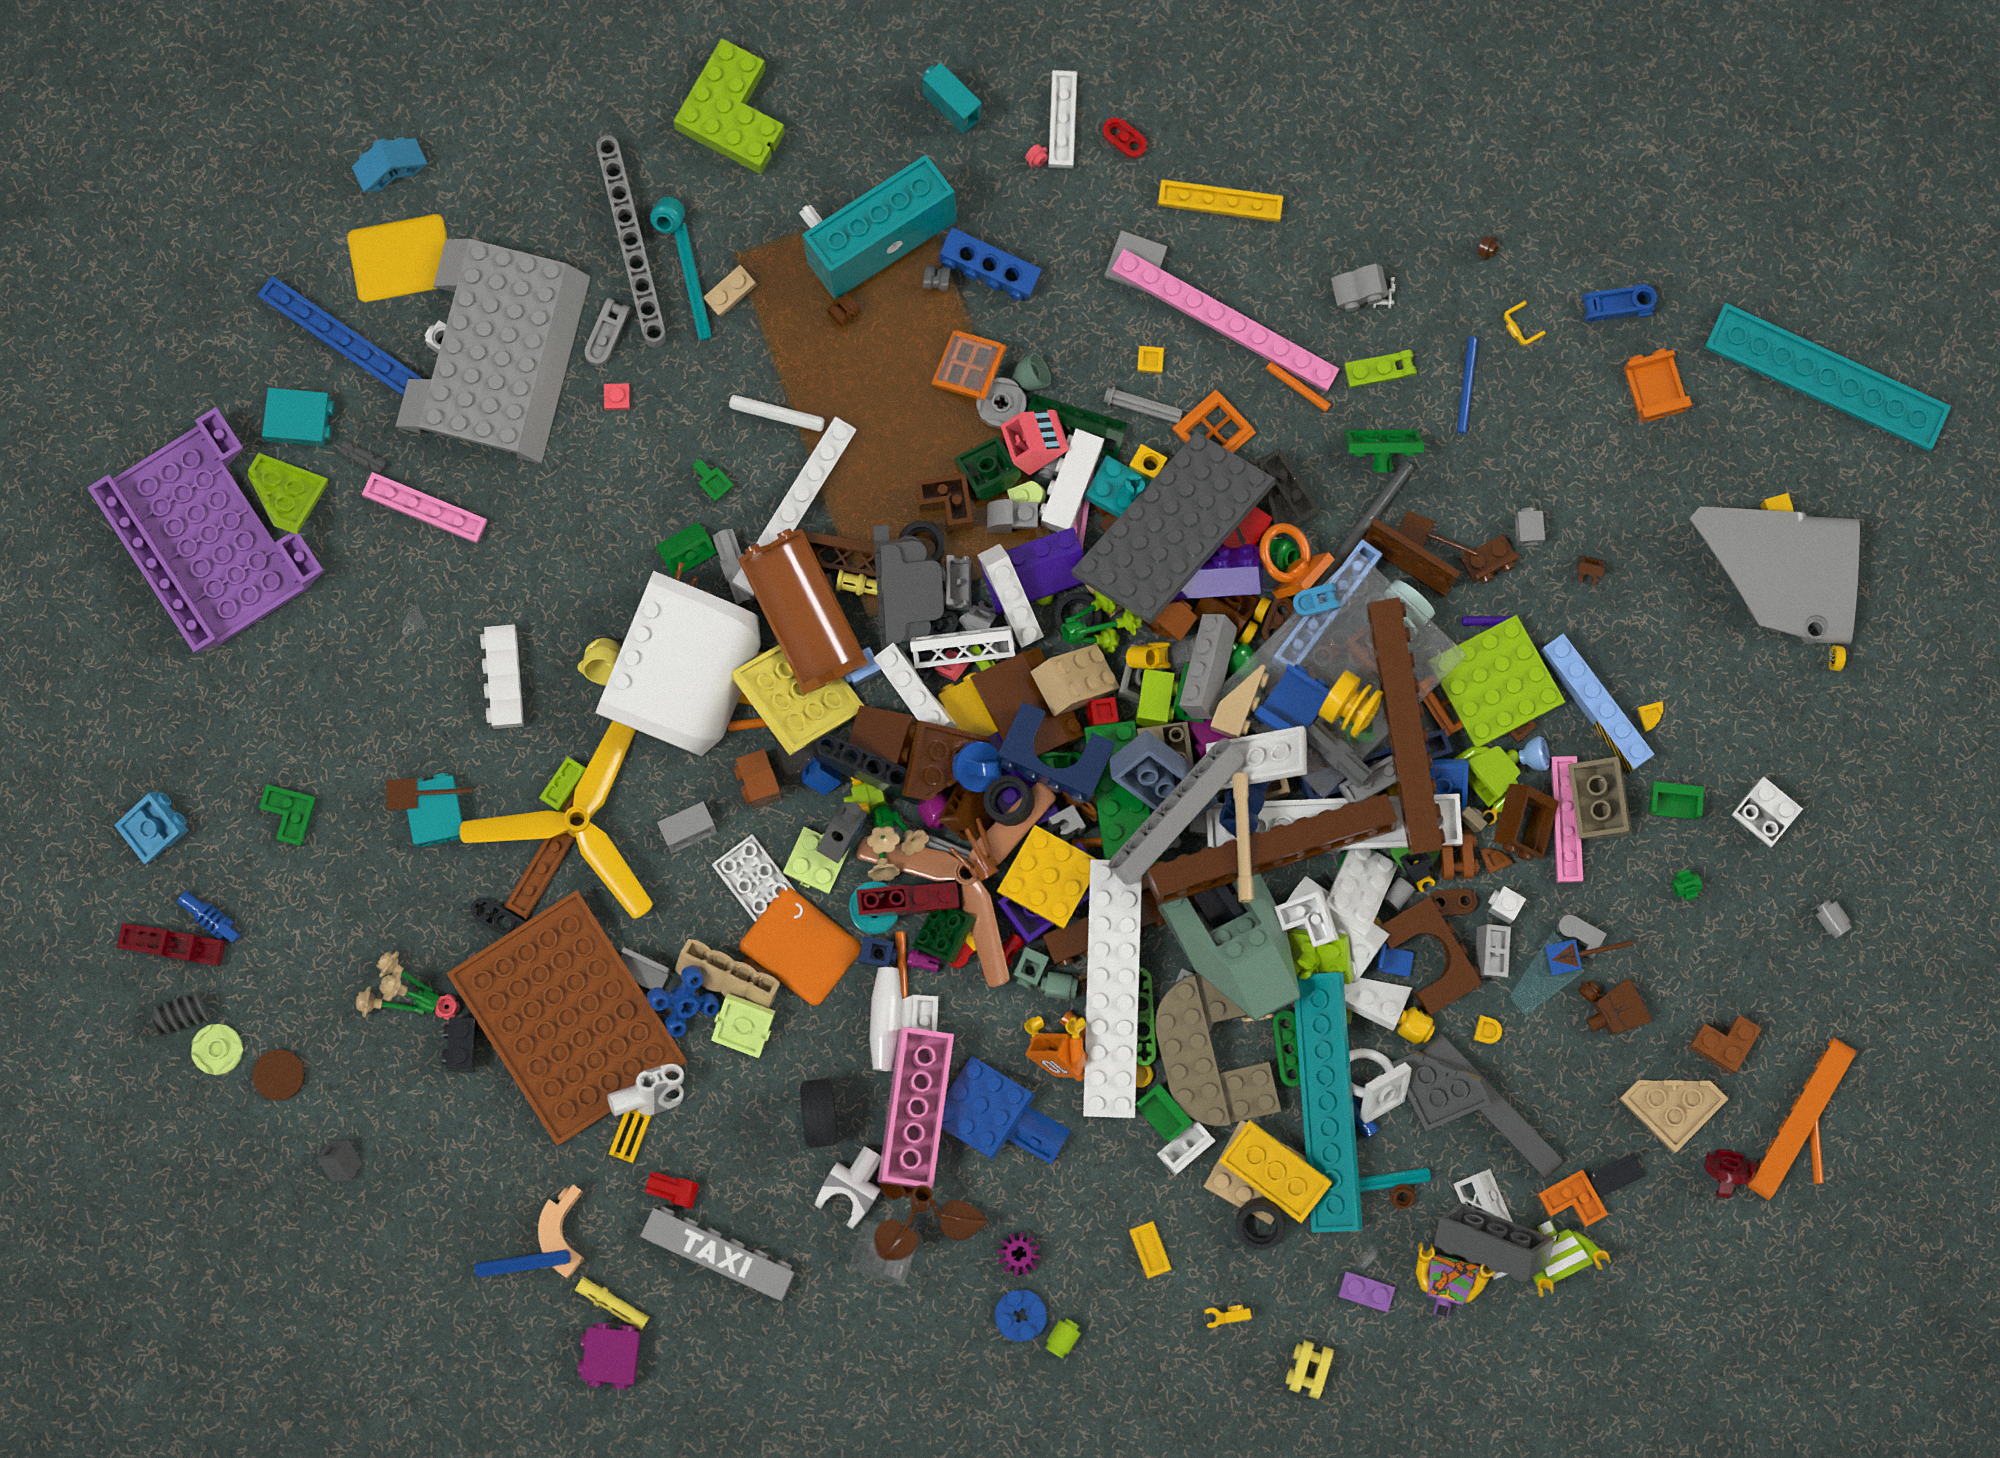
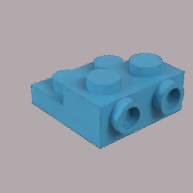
(152, 826)

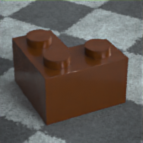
(947, 493)

